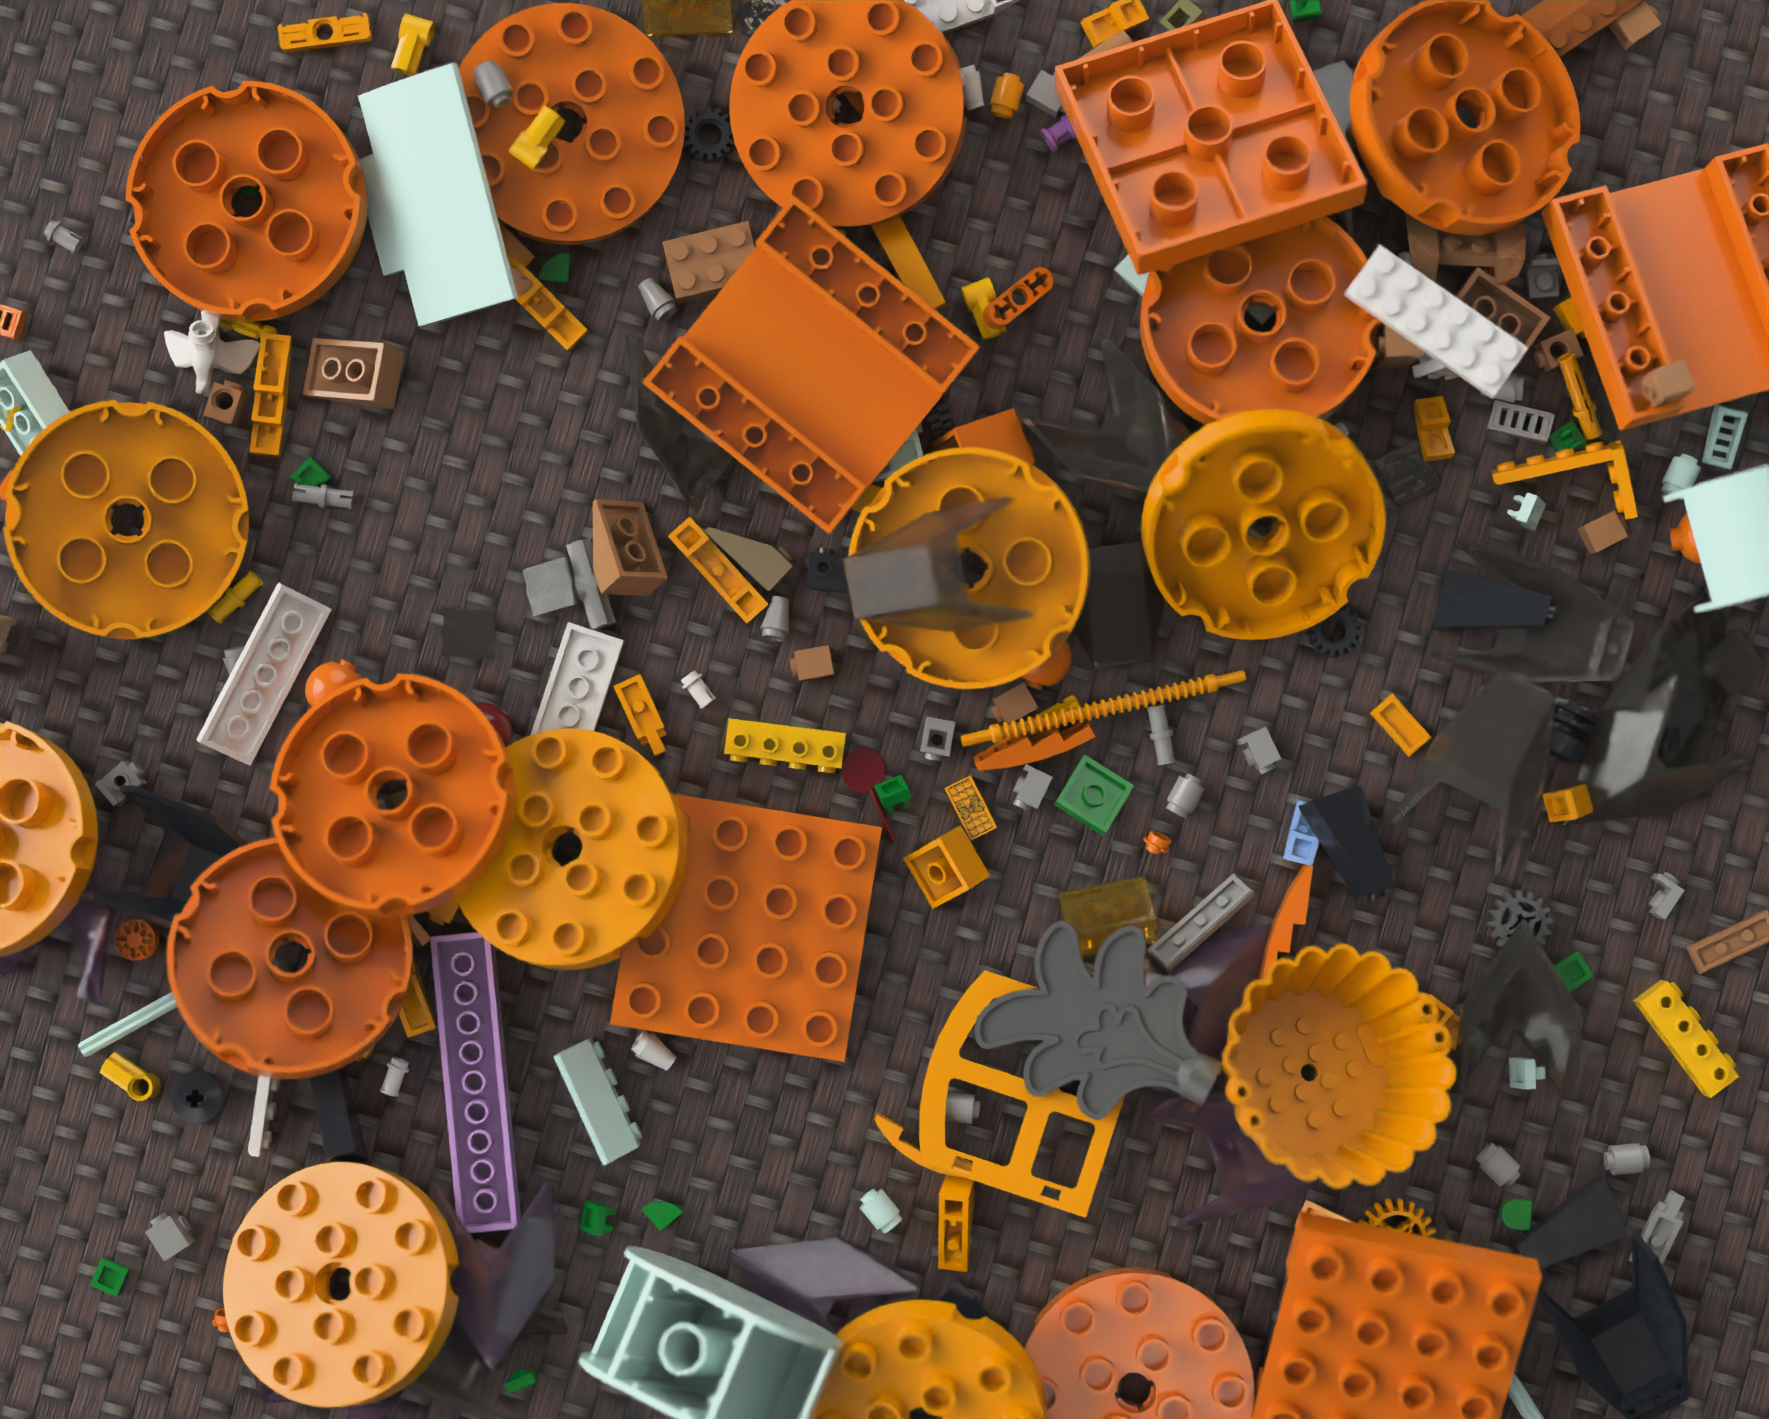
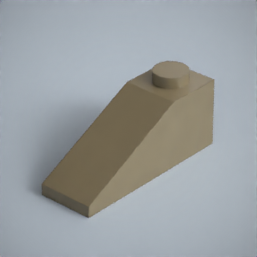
(756, 558)

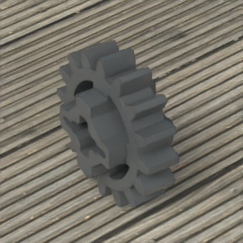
(1514, 910)

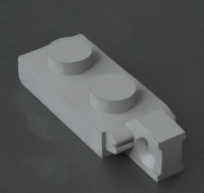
(1663, 1225)

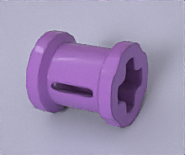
(1058, 133)

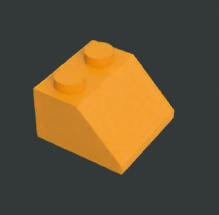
(946, 867)

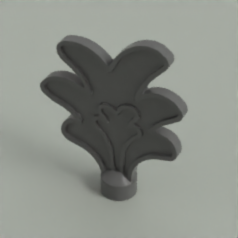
(1099, 1026)

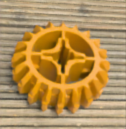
(1414, 1218)

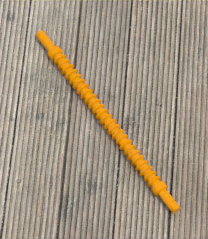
(997, 733)

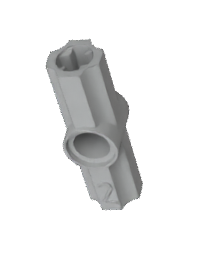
(596, 604)

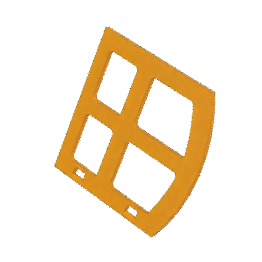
(1016, 1176)

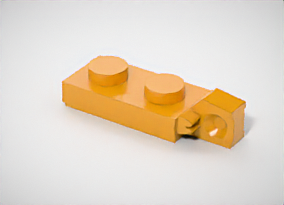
(642, 713)

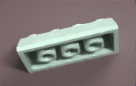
(27, 385)
(597, 1100)

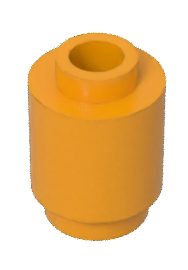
(1006, 96)

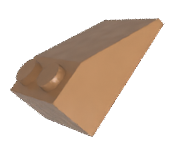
(354, 372)
(625, 549)

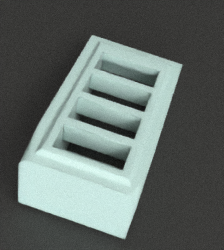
(1714, 434)

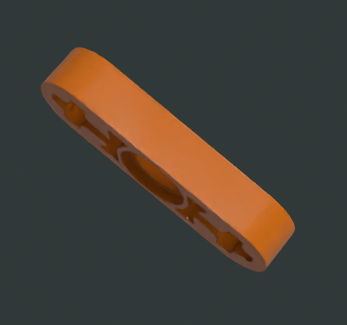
(1029, 295)

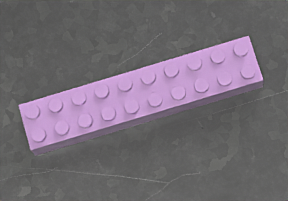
(475, 1081)

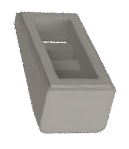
(1546, 417)

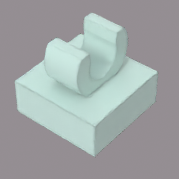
(1530, 510)
(1524, 1073)

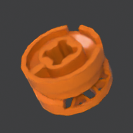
(137, 939)

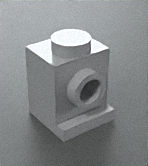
(937, 726)
(1260, 750)
(108, 784)
(1031, 788)

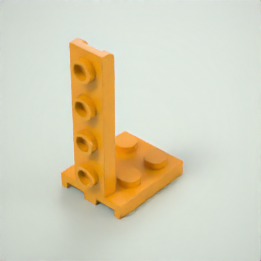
(1568, 459)

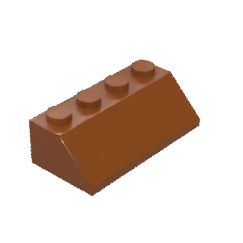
(1574, 22)

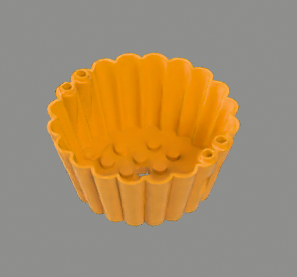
(1373, 1061)

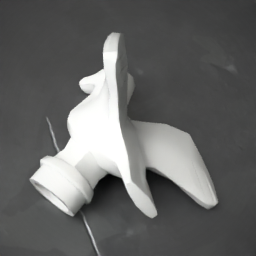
(207, 351)

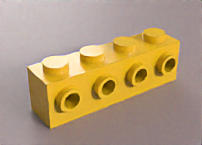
(784, 743)
(1685, 1037)

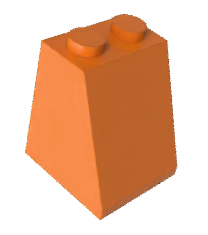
(996, 432)

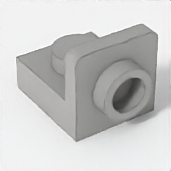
(1542, 277)
(1665, 900)

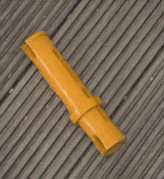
(1583, 406)

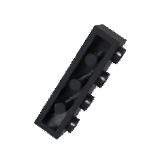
(827, 571)

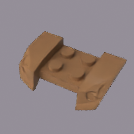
(1432, 247)

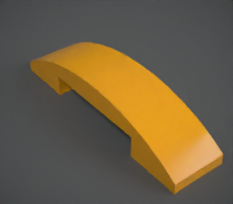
(718, 570)
(893, 1130)

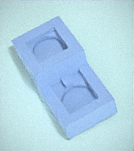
(1301, 840)

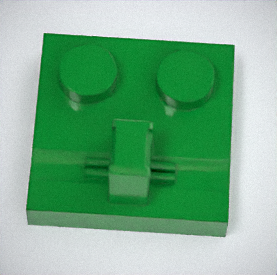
(1093, 795)

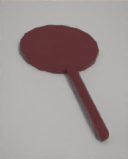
(861, 772)

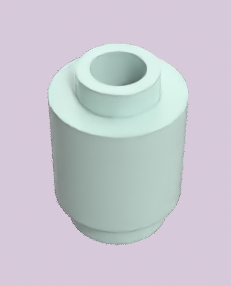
(1680, 474)
(880, 1210)

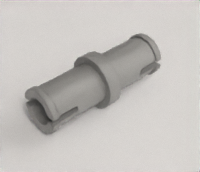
(323, 496)
(1161, 734)

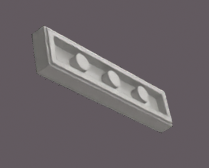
(1200, 922)

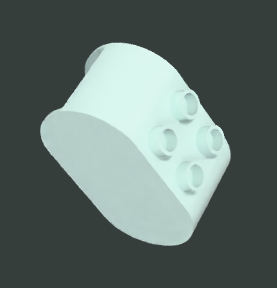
(1731, 534)
(708, 1345)

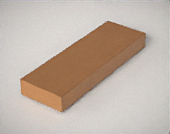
(1730, 942)

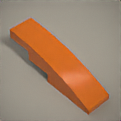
(1034, 748)
(1291, 911)

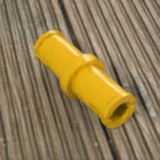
(235, 597)

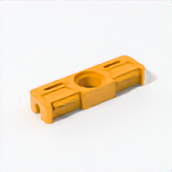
(345, 32)

